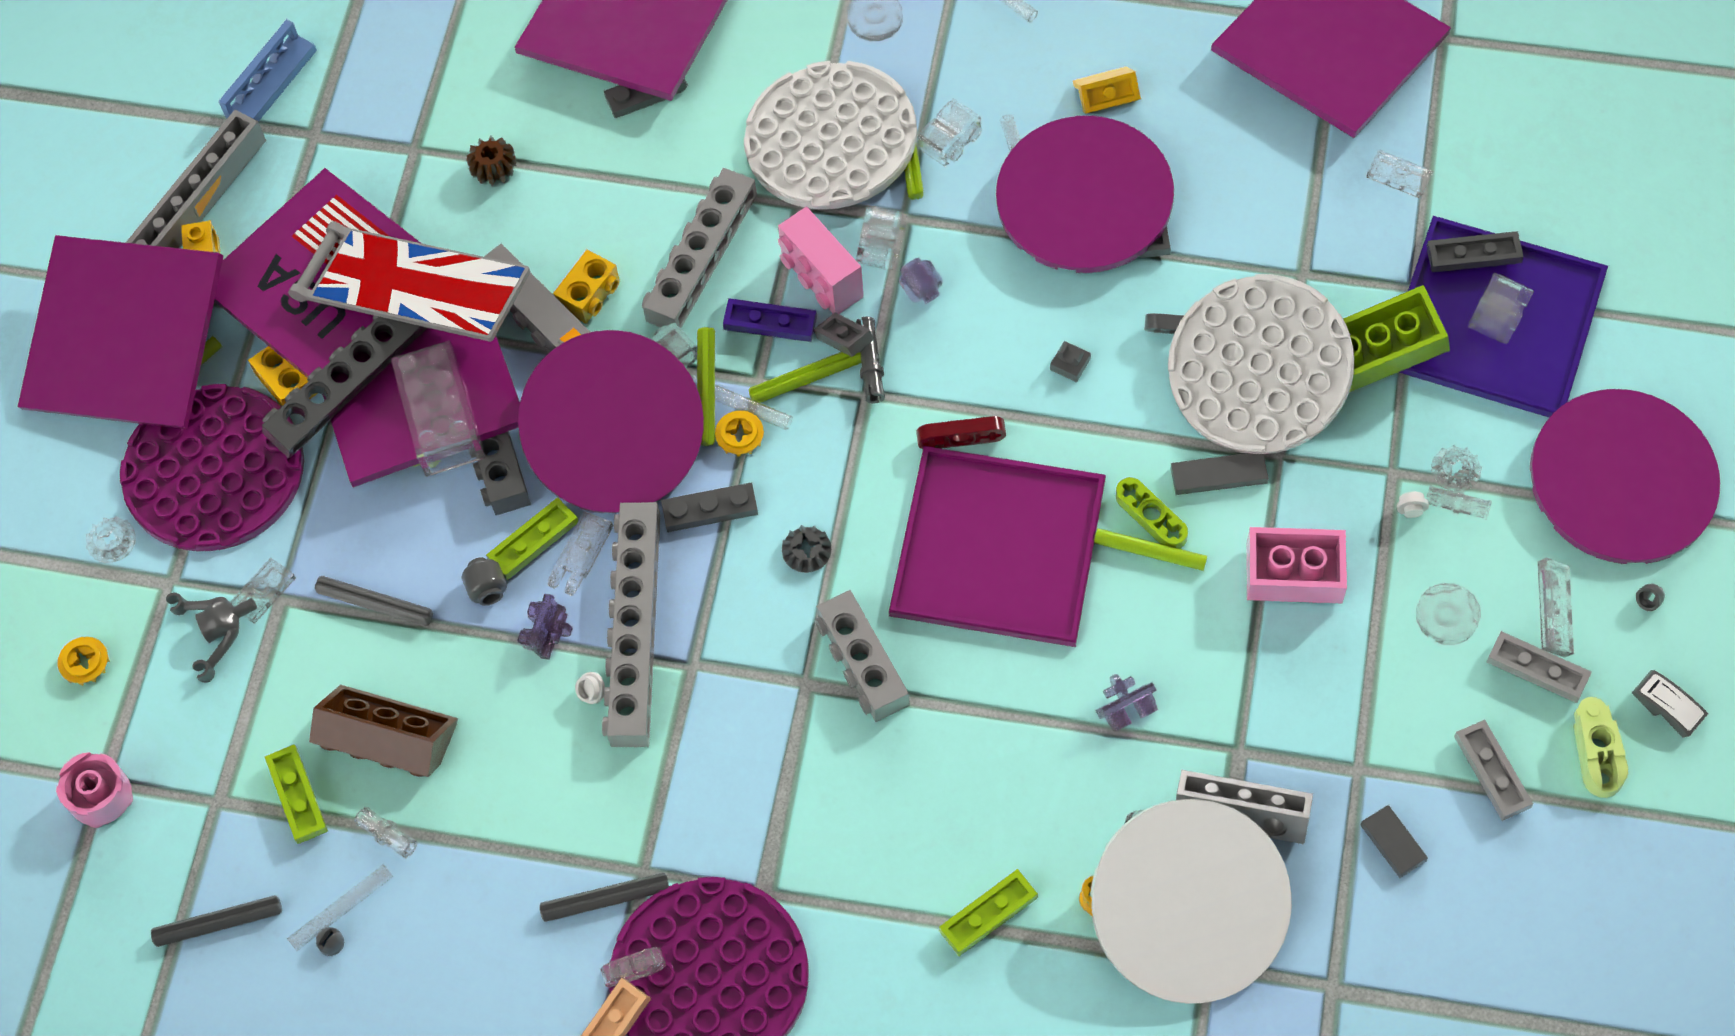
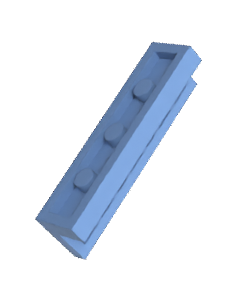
(271, 77)

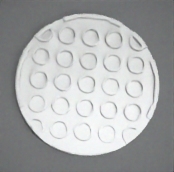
(830, 135)
(1261, 364)
(1191, 901)

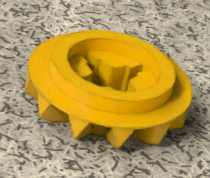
(730, 424)
(69, 659)

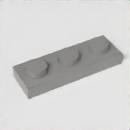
(1539, 667)
(1493, 770)

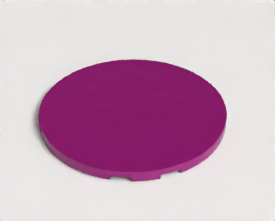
(1085, 194)
(610, 421)
(1625, 476)
(215, 479)
(728, 961)

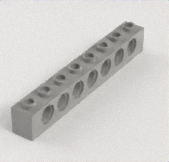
(634, 728)

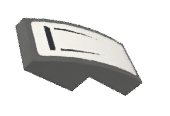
(1670, 701)

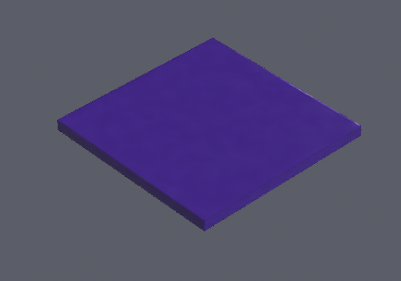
(1546, 347)

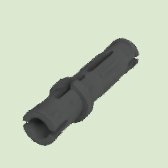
(871, 368)

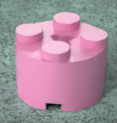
(94, 789)

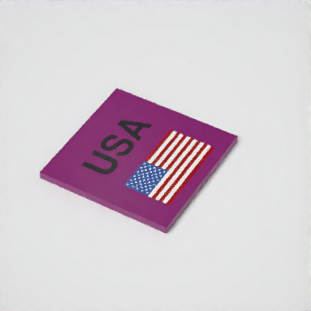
(273, 258)

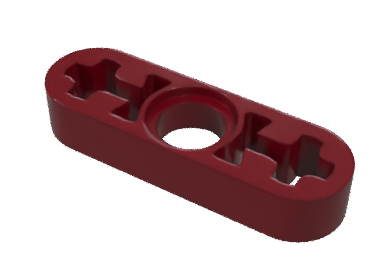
(961, 432)

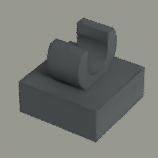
(1070, 361)

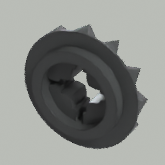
(797, 558)

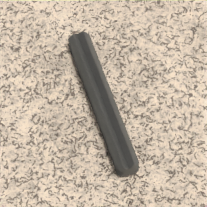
(373, 600)
(603, 897)
(216, 921)

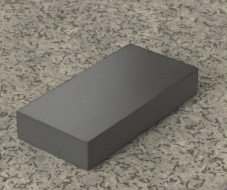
(1393, 841)

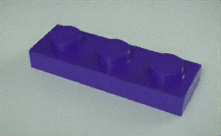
(769, 320)

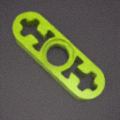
(1129, 504)

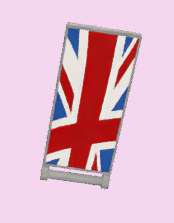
(412, 282)

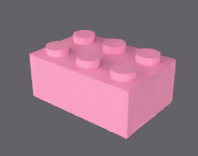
(820, 261)
(1296, 565)

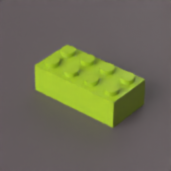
(1395, 336)

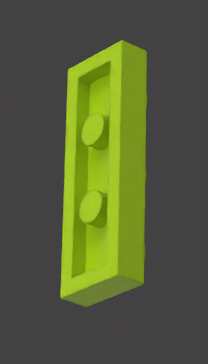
(533, 538)
(296, 794)
(988, 912)

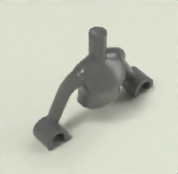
(216, 620)

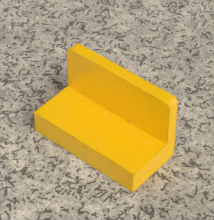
(1107, 89)

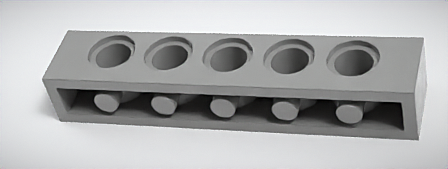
(727, 187)

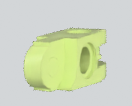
(1595, 721)

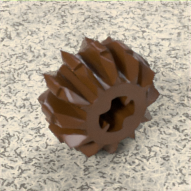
(491, 160)

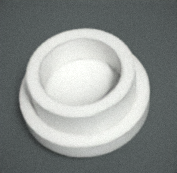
(1412, 504)
(590, 688)

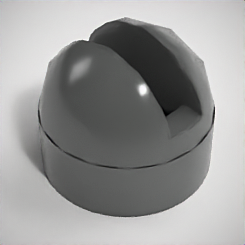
(1644, 594)
(333, 944)

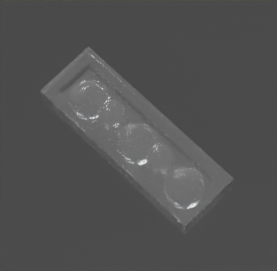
(1555, 607)

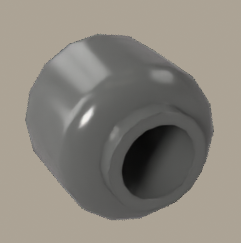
(484, 581)

